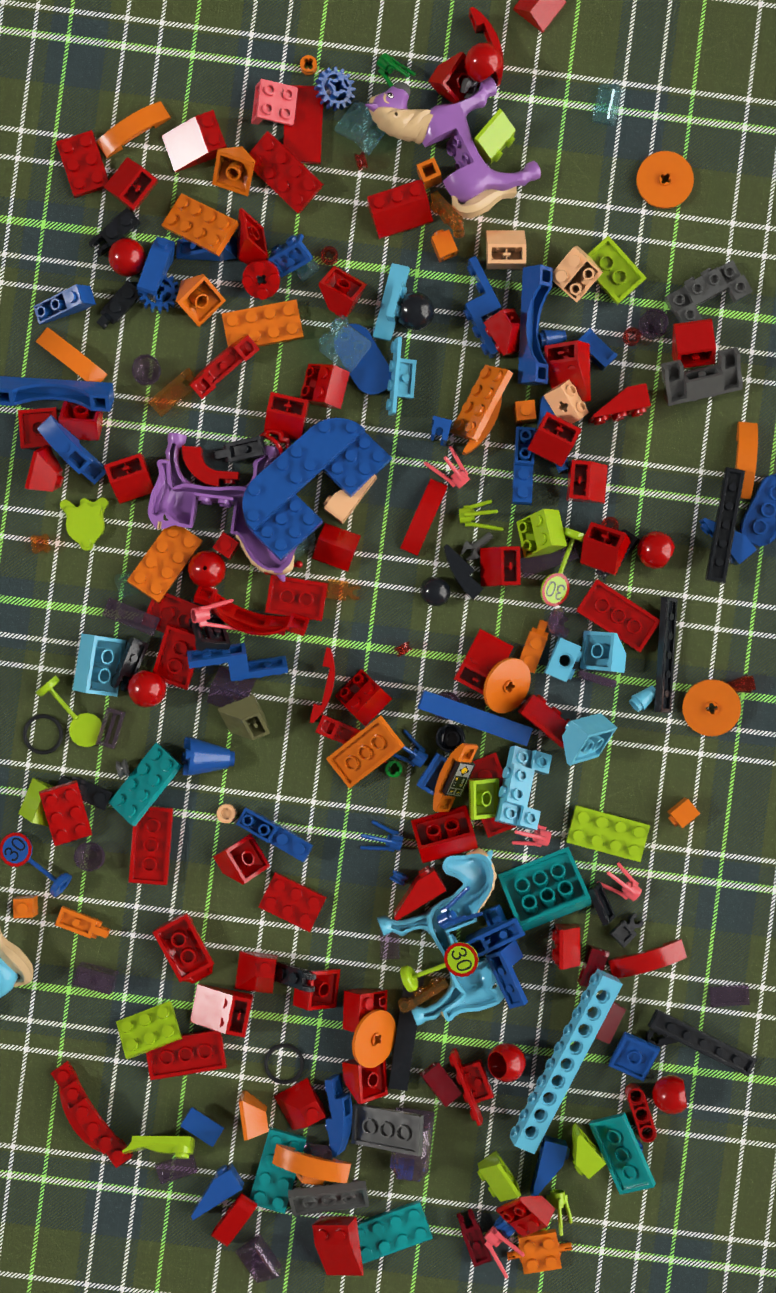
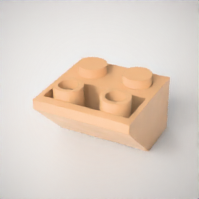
(505, 249)
(576, 273)

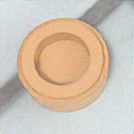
(226, 813)

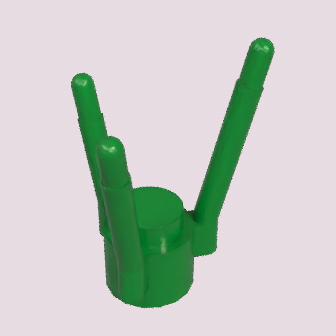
(389, 64)

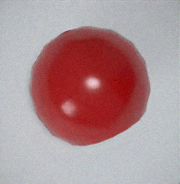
(482, 61)
(127, 257)
(655, 549)
(212, 575)
(146, 689)
(506, 1062)
(670, 1094)

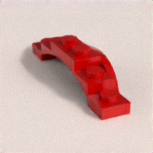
(249, 621)
(85, 1118)

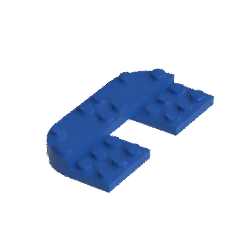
(330, 446)

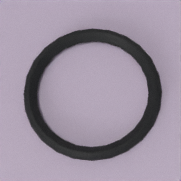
(60, 734)
(284, 1046)

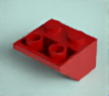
(131, 184)
(505, 330)
(694, 343)
(325, 385)
(286, 414)
(554, 439)
(129, 478)
(586, 481)
(604, 548)
(500, 566)
(363, 697)
(567, 945)
(359, 1003)
(527, 1214)

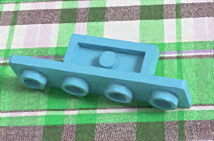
(391, 302)
(402, 377)

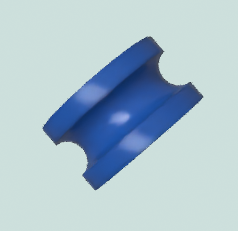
(398, 877)

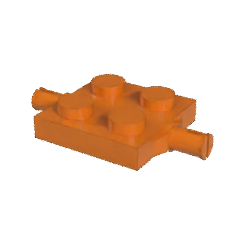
(541, 1251)

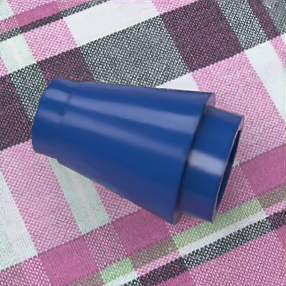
(550, 337)

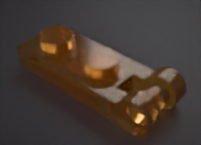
(447, 214)
(172, 393)
(422, 994)

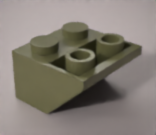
(245, 718)

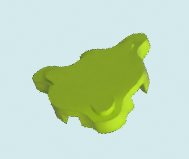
(86, 521)

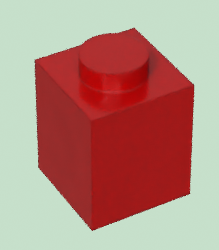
(226, 545)

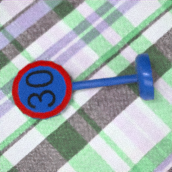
(17, 851)

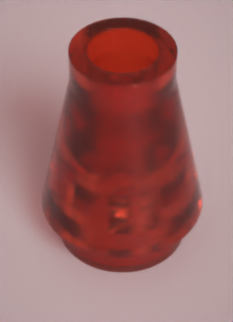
(743, 684)

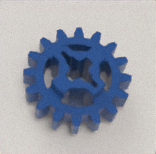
(335, 88)
(167, 292)

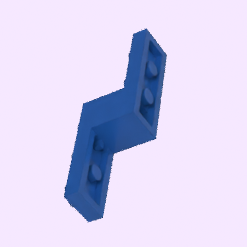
(481, 307)
(237, 662)
(503, 959)

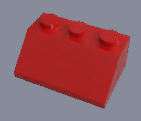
(400, 209)
(544, 718)
(444, 834)

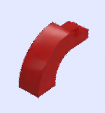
(196, 465)

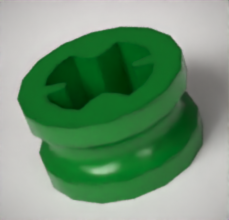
(397, 773)

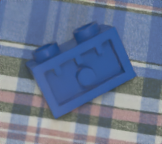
(290, 255)

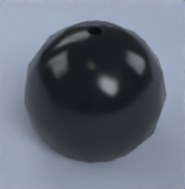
(416, 311)

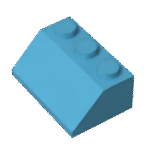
(97, 664)
(586, 738)

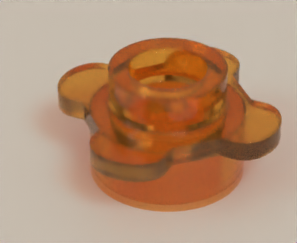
(45, 544)

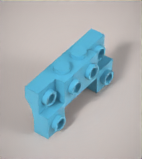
(517, 786)

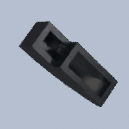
(461, 571)

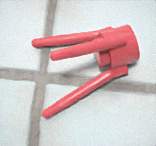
(459, 476)
(202, 614)
(540, 837)
(630, 890)
(495, 1238)

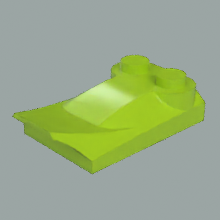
(178, 1145)

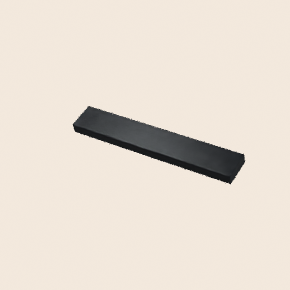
(725, 525)
(666, 652)
(702, 1042)
(403, 1046)

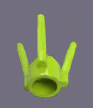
(468, 514)
(558, 1200)

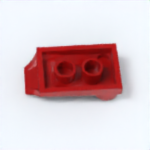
(184, 949)

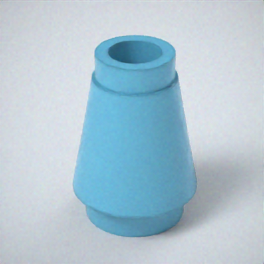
(642, 699)

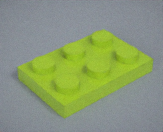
(619, 273)
(148, 1030)

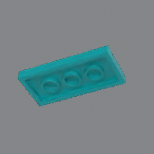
(145, 784)
(622, 1153)
(271, 1181)
(393, 1231)

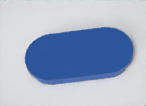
(372, 371)
(760, 516)

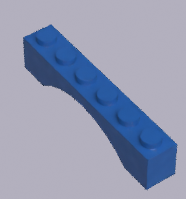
(535, 288)
(92, 395)

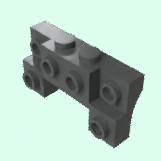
(707, 286)
(704, 381)

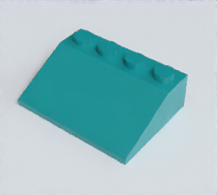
(545, 889)

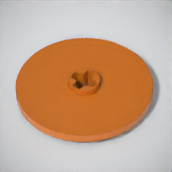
(679, 177)
(507, 685)
(723, 717)
(371, 1051)

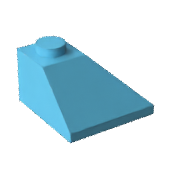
(602, 652)

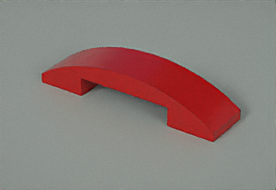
(481, 23)
(222, 365)
(423, 517)
(317, 708)
(336, 730)
(648, 960)

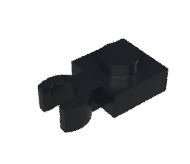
(624, 931)

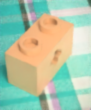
(566, 402)

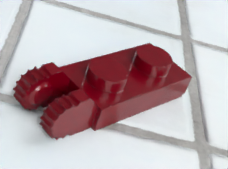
(474, 1240)

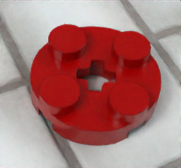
(260, 268)

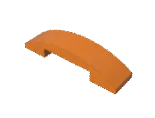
(132, 127)
(70, 356)
(472, 445)
(747, 455)
(463, 753)
(310, 1165)

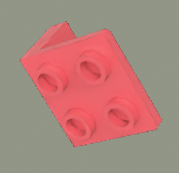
(274, 102)

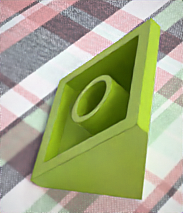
(483, 797)
(32, 805)

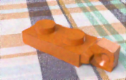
(534, 646)
(81, 923)

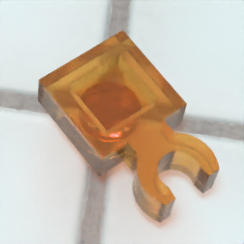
(339, 590)

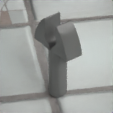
(468, 84)
(476, 546)

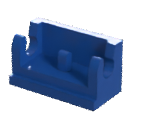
(599, 351)
(441, 427)
(430, 775)
(202, 1126)

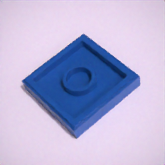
(634, 1056)

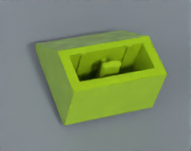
(541, 533)

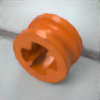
(308, 58)

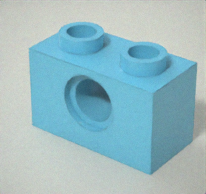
(554, 667)

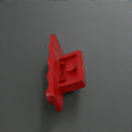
(474, 1082)

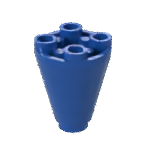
(204, 757)

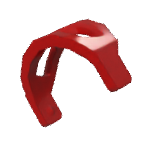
(281, 439)

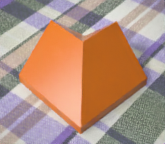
(234, 170)
(198, 298)
(252, 1116)

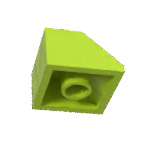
(495, 137)
(585, 1154)
(499, 1178)

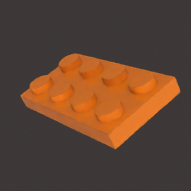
(200, 224)
(264, 323)
(481, 402)
(164, 562)
(365, 752)

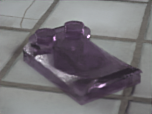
(413, 1167)

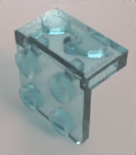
(360, 127)
(344, 344)

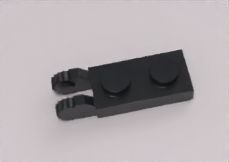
(117, 229)
(129, 663)
(294, 976)

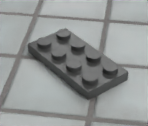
(387, 1129)
(328, 1198)

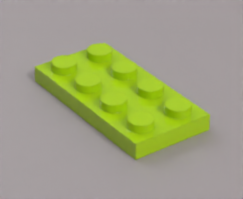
(607, 833)

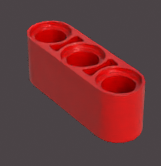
(645, 1120)
(234, 1219)

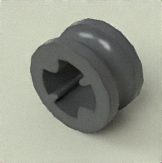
(122, 768)

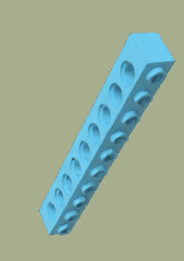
(531, 1139)

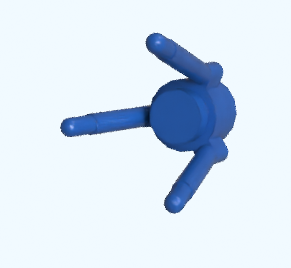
(417, 757)
(392, 842)
(449, 918)

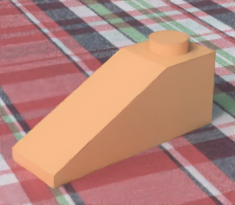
(341, 505)

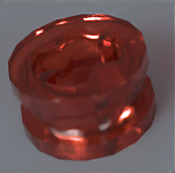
(361, 160)
(326, 260)
(626, 336)
(611, 519)
(403, 649)

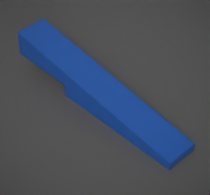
(475, 718)

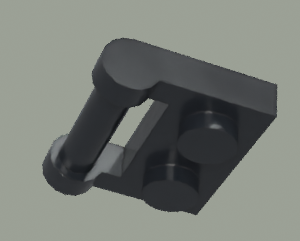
(216, 637)

